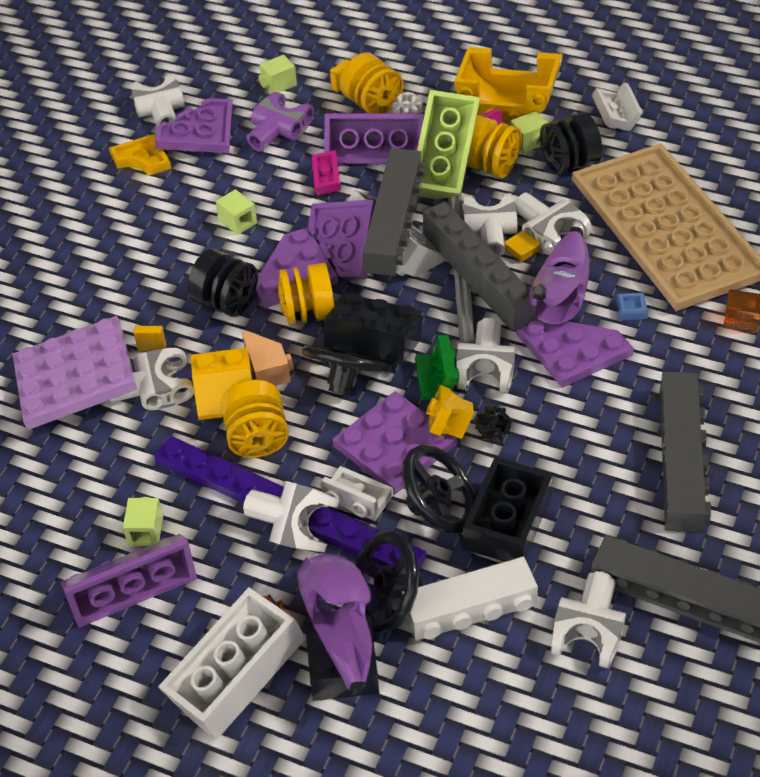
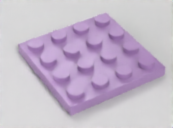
(73, 372)

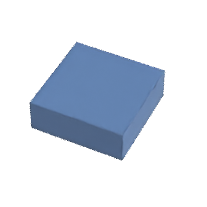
(631, 306)

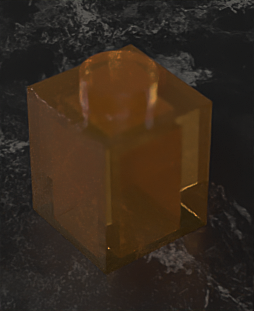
(742, 311)

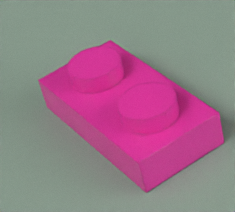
(326, 172)

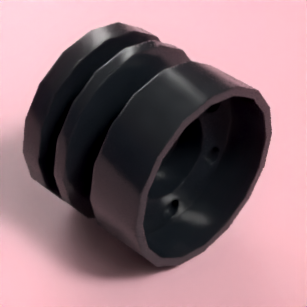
(571, 142)
(222, 282)

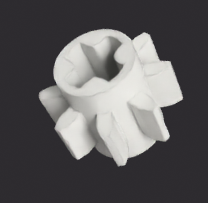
(407, 104)

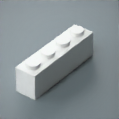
(472, 598)

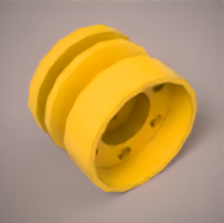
(370, 83)
(494, 147)
(306, 293)
(254, 419)

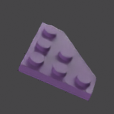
(198, 129)
(342, 234)
(292, 251)
(574, 349)

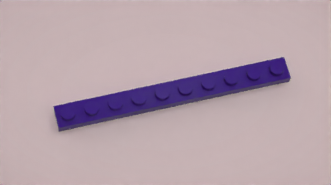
(238, 482)

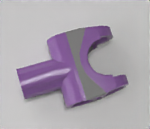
(275, 120)

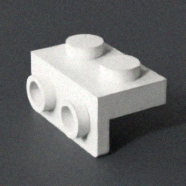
(618, 109)
(358, 493)

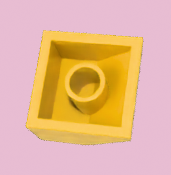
(214, 374)

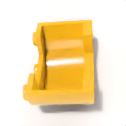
(509, 90)

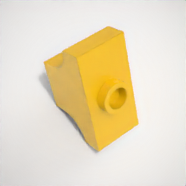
(449, 413)

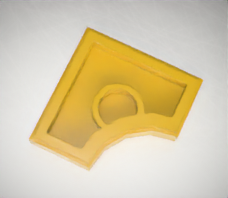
(141, 155)

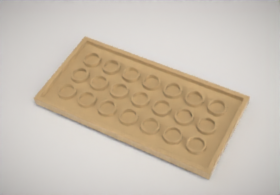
(669, 226)

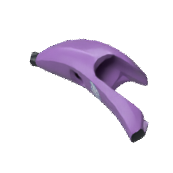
(562, 280)
(342, 630)

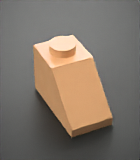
(268, 359)

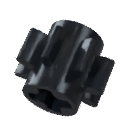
(493, 423)

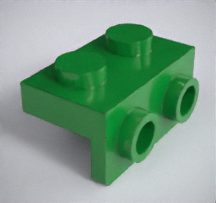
(437, 368)

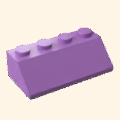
(370, 136)
(129, 579)

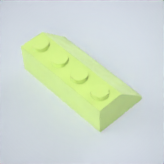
(446, 142)

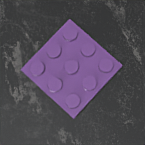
(384, 437)

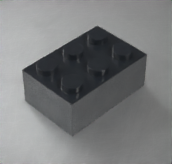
(373, 328)
(507, 511)

